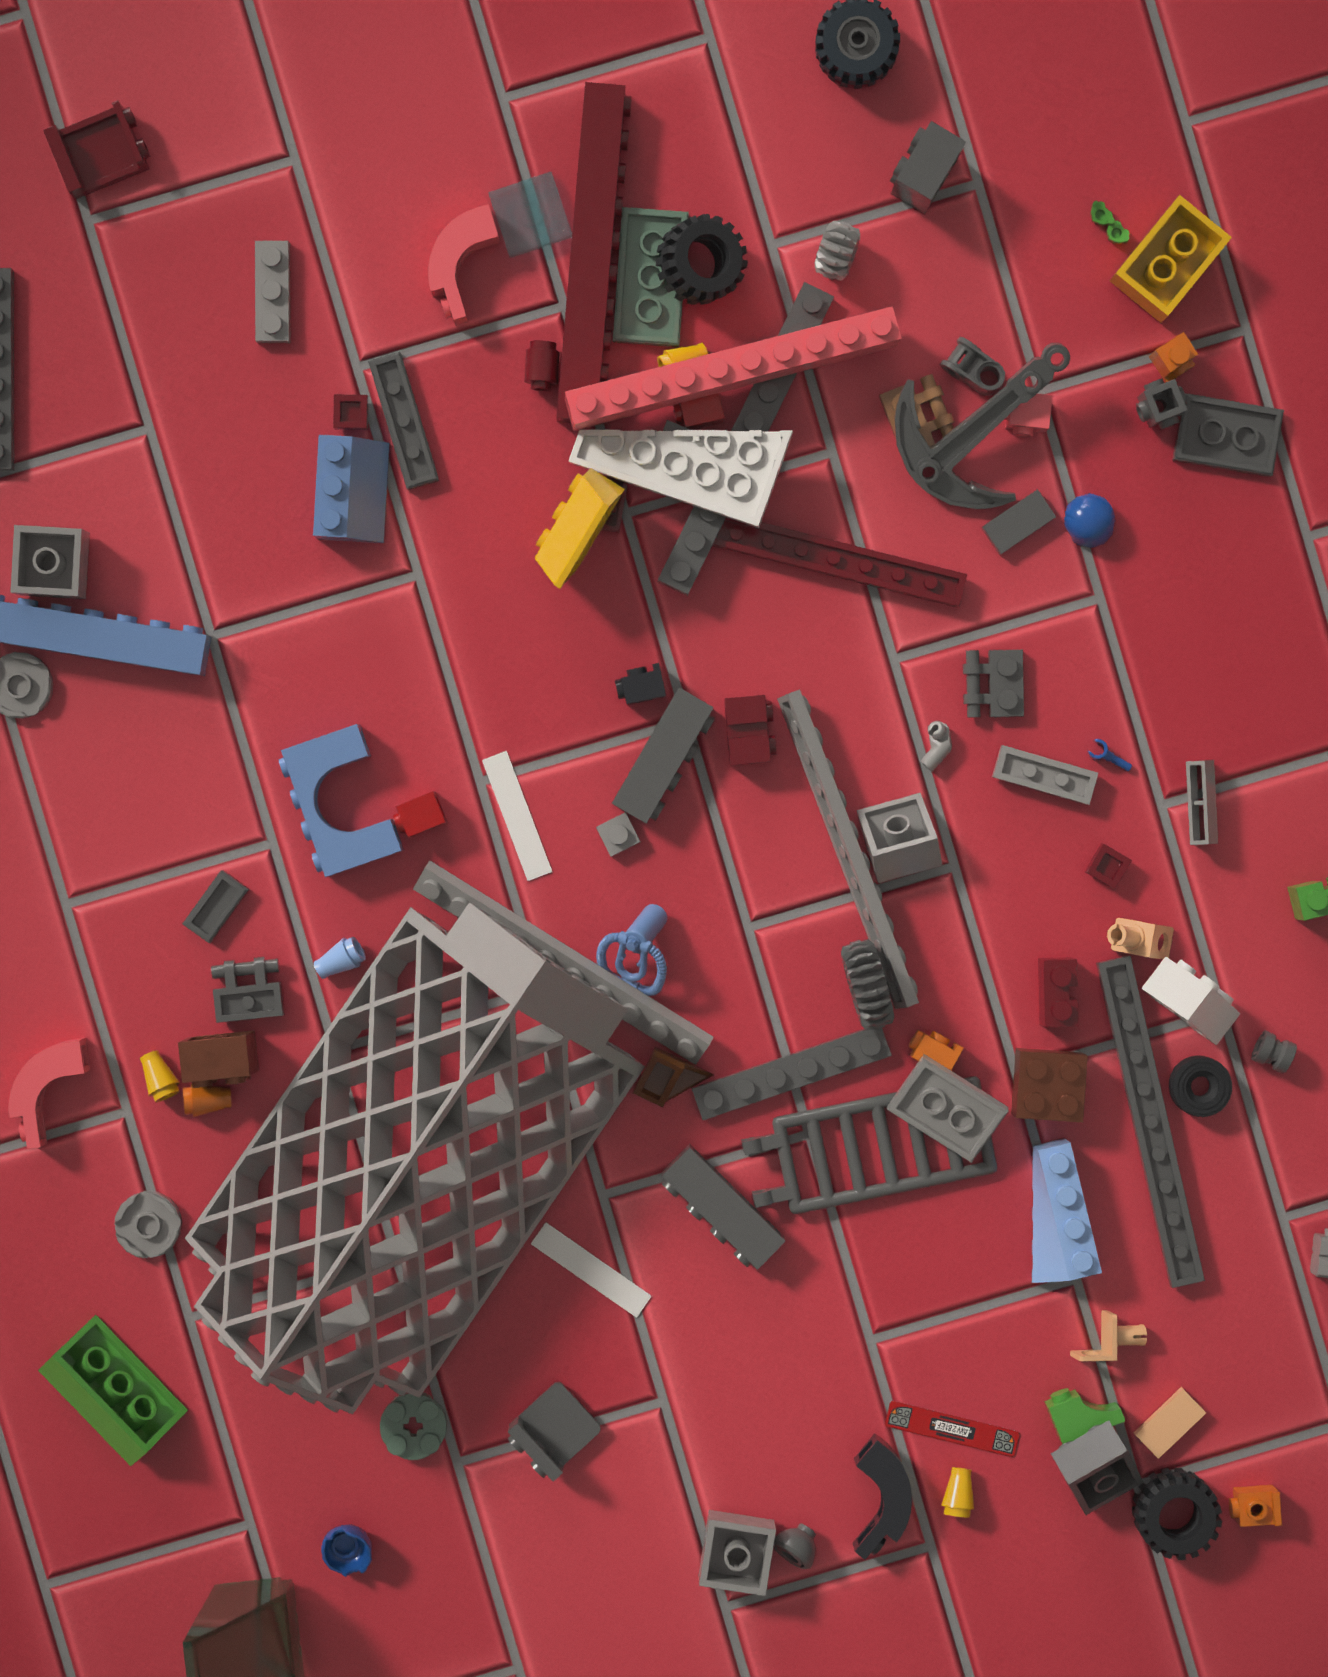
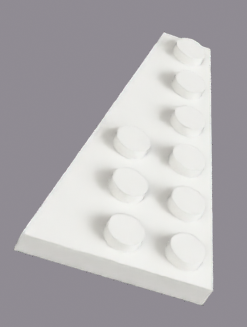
(704, 468)

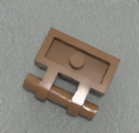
(931, 394)

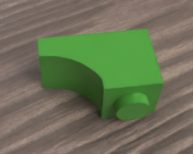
(1074, 1416)

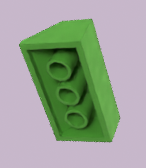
(113, 1390)

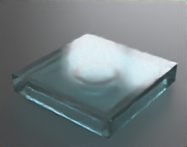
(530, 214)

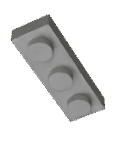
(272, 292)
(1045, 775)

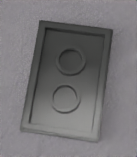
(1228, 435)

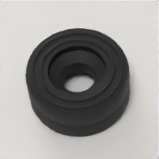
(1219, 1086)

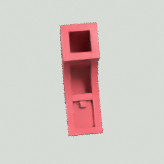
(455, 243)
(35, 1078)

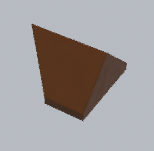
(667, 1077)

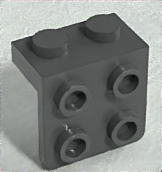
(553, 1430)

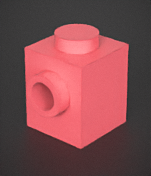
(1031, 416)

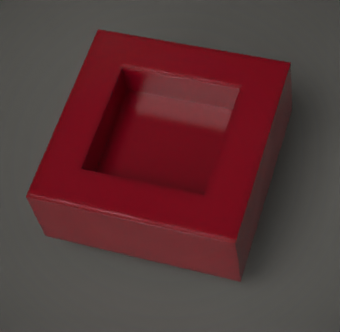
(350, 412)
(1108, 866)

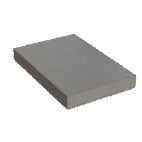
(947, 1108)

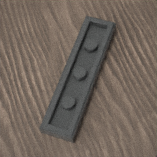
(403, 420)

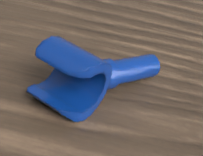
(1109, 756)

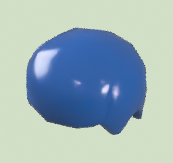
(1089, 520)
(347, 1549)

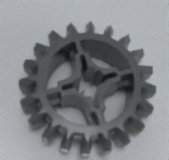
(867, 984)

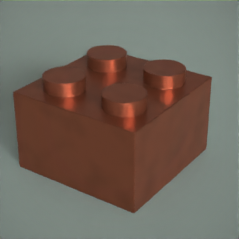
(218, 1057)
(1049, 1085)

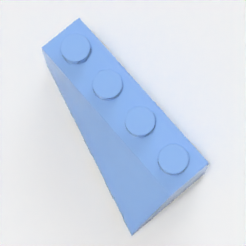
(1061, 1225)

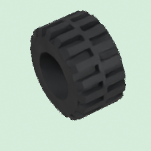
(724, 248)
(1190, 1536)

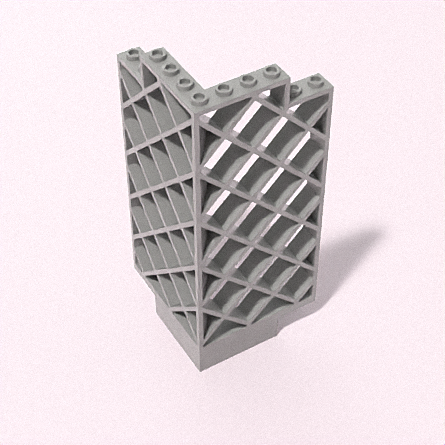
(392, 1186)

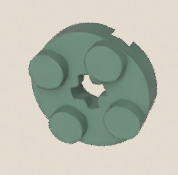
(401, 1440)

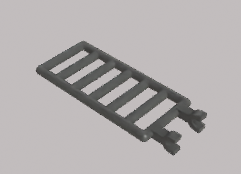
(860, 1191)

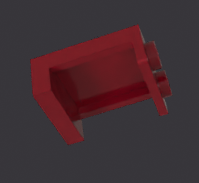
(98, 150)

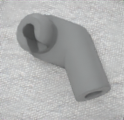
(940, 745)

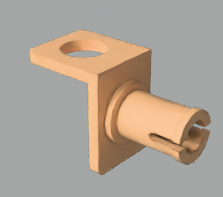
(1140, 938)
(1111, 1338)

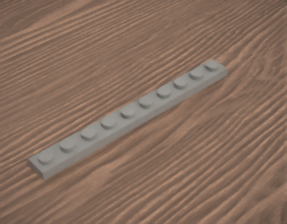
(844, 840)
(642, 1012)

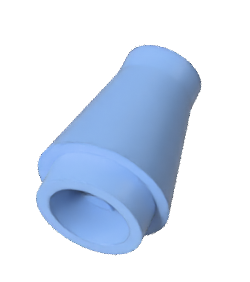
(342, 957)

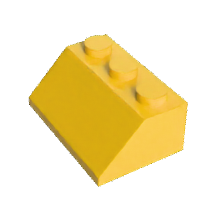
(576, 525)

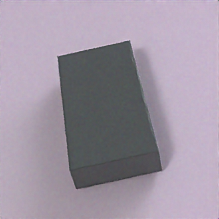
(1018, 522)
(215, 906)

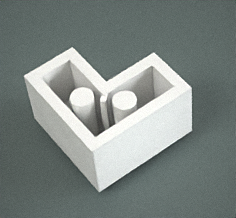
(1192, 999)

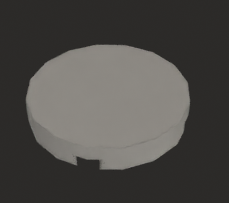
(24, 685)
(148, 1224)

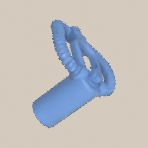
(638, 940)

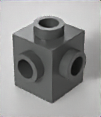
(1172, 399)

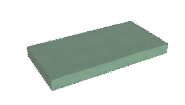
(643, 306)

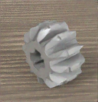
(837, 250)

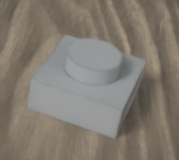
(618, 834)

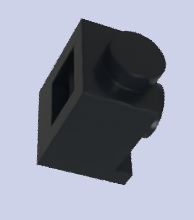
(641, 685)

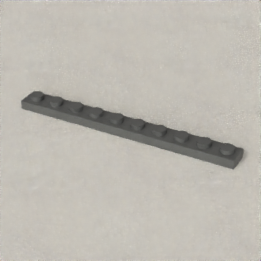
(756, 414)
(1150, 1121)

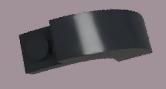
(887, 1471)

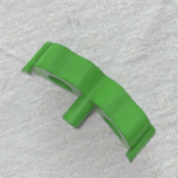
(1103, 216)

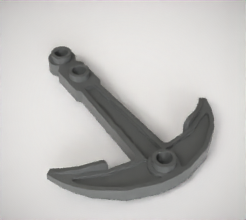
(962, 439)

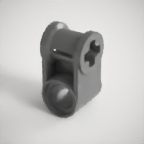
(972, 366)

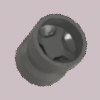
(1271, 1050)

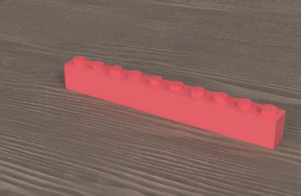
(732, 368)

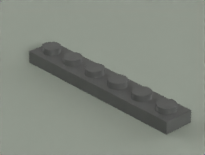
(6, 369)
(790, 1072)

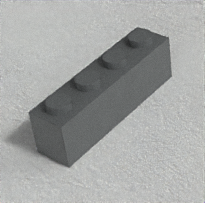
(663, 755)
(722, 1207)

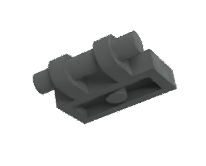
(1005, 683)
(247, 1001)

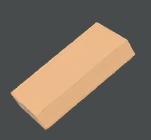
(1169, 1422)

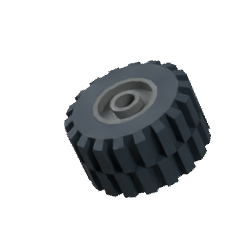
(857, 42)

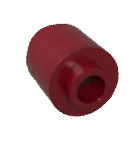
(542, 365)

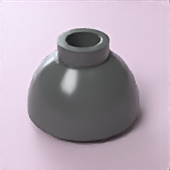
(796, 1546)

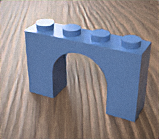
(307, 767)

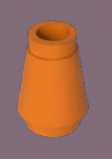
(206, 1099)

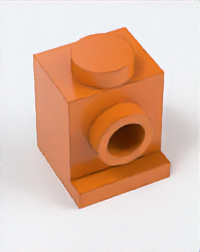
(1174, 357)
(934, 1047)
(1247, 1496)

